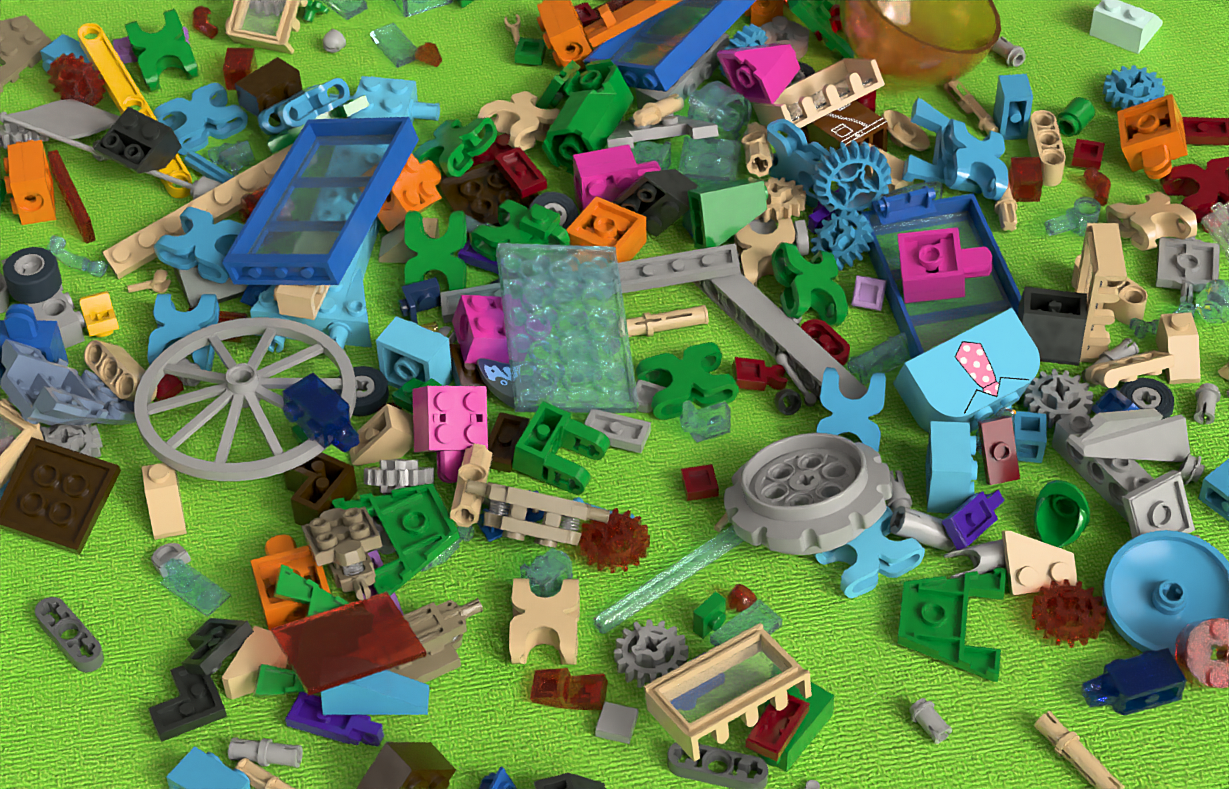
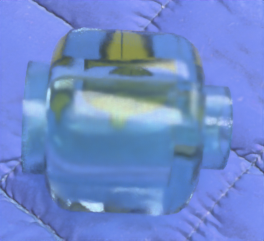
(1213, 302)

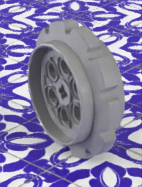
(808, 494)

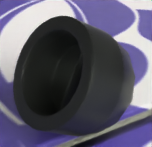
(792, 398)

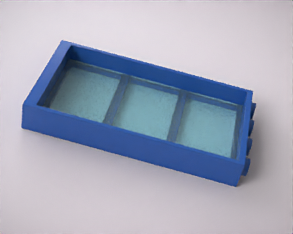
(670, 42)
(321, 202)
(938, 321)

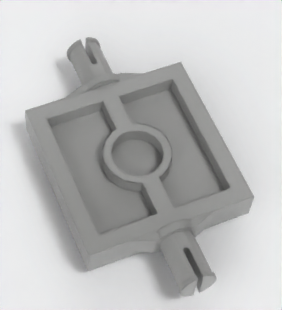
(1186, 265)

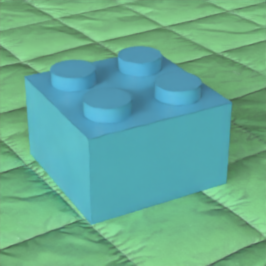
(413, 351)
(949, 466)

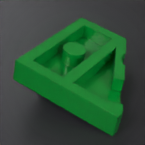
(553, 93)

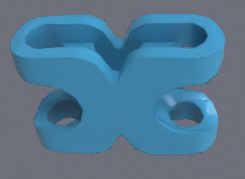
(303, 106)
(202, 117)
(794, 156)
(974, 160)
(202, 245)
(175, 325)
(852, 414)

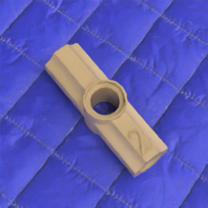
(757, 149)
(476, 467)

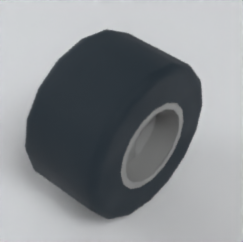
(32, 275)

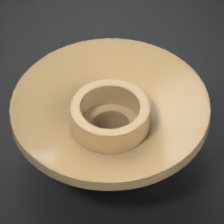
(905, 132)

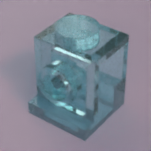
(650, 151)
(548, 572)

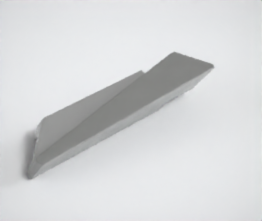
(1134, 436)

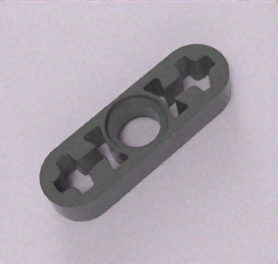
(69, 647)
(726, 778)

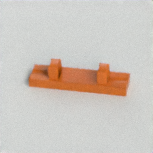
(623, 19)

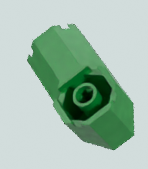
(590, 115)

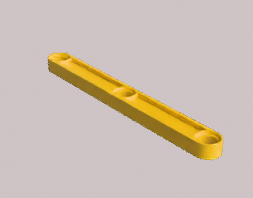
(126, 93)

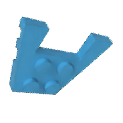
(933, 120)

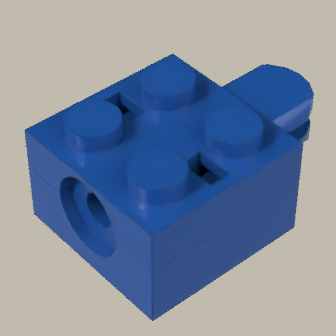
(22, 327)

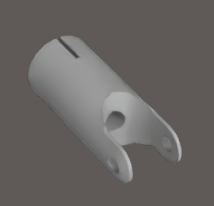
(922, 527)
(984, 557)

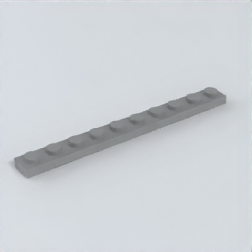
(638, 274)

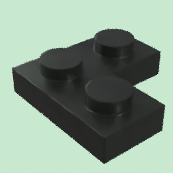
(214, 643)
(194, 708)

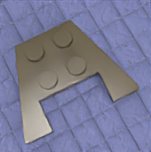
(19, 47)

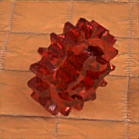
(76, 79)
(614, 541)
(1068, 613)

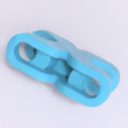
(871, 555)

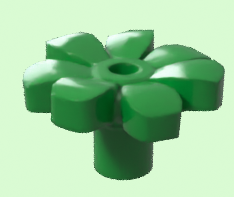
(314, 8)

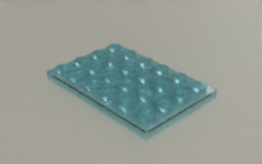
(566, 328)

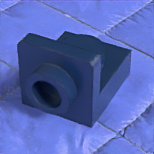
(419, 297)

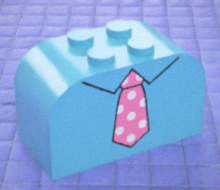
(970, 373)

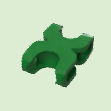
(162, 50)
(456, 145)
(486, 238)
(435, 252)
(809, 284)
(687, 380)

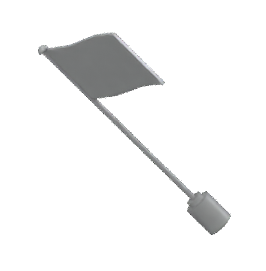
(73, 120)

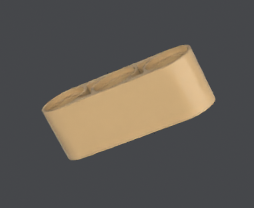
(1046, 143)
(1131, 297)
(115, 368)

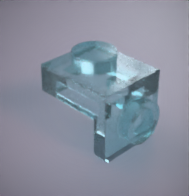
(706, 422)

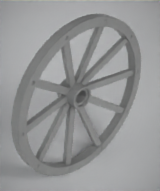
(241, 386)

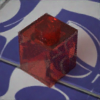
(237, 65)
(1025, 179)

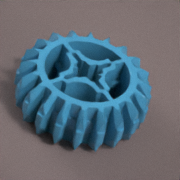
(847, 169)

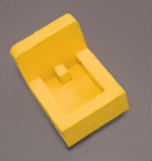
(99, 314)

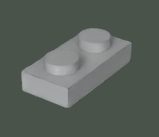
(621, 430)

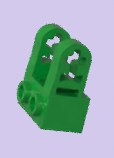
(542, 439)

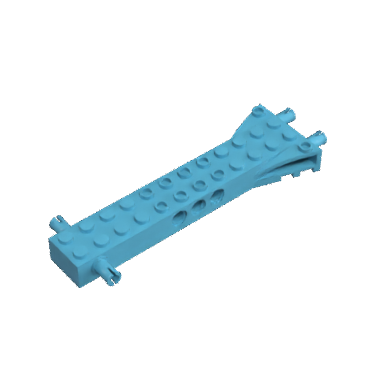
(344, 307)

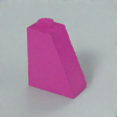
(760, 70)

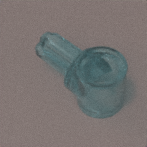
(1084, 211)

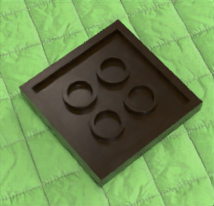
(480, 193)
(56, 495)

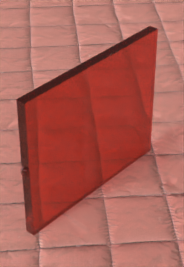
(348, 643)

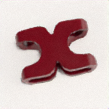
(1199, 186)

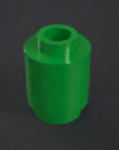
(1075, 116)

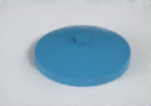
(1162, 586)

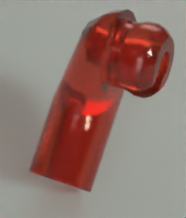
(201, 24)
(1098, 183)

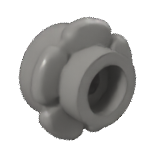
(1191, 469)

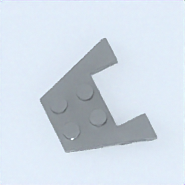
(669, 126)

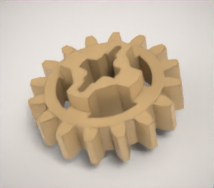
(783, 199)

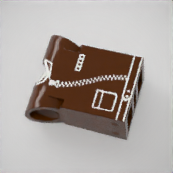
(848, 124)

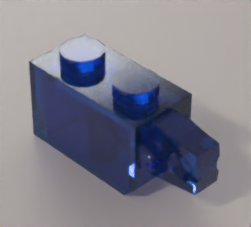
(320, 413)
(1137, 683)

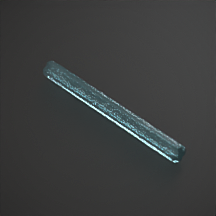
(666, 580)

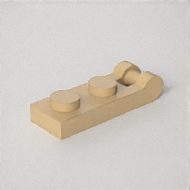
(1128, 368)

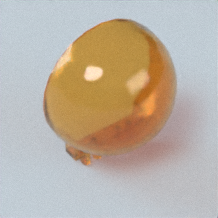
(921, 39)

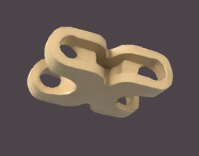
(520, 119)
(1152, 220)
(756, 249)
(544, 621)

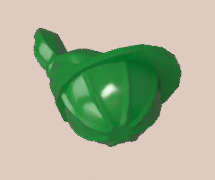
(1060, 513)

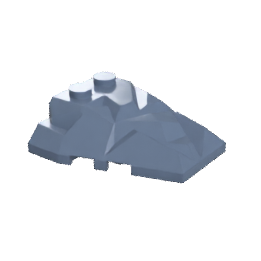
(56, 392)

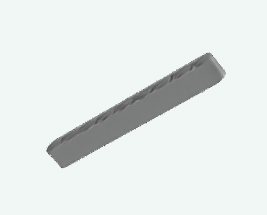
(778, 333)

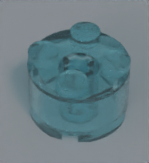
(720, 106)

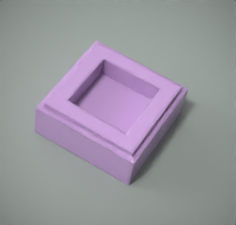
(869, 292)

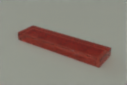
(71, 196)

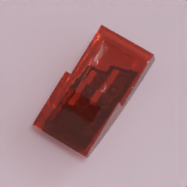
(562, 690)

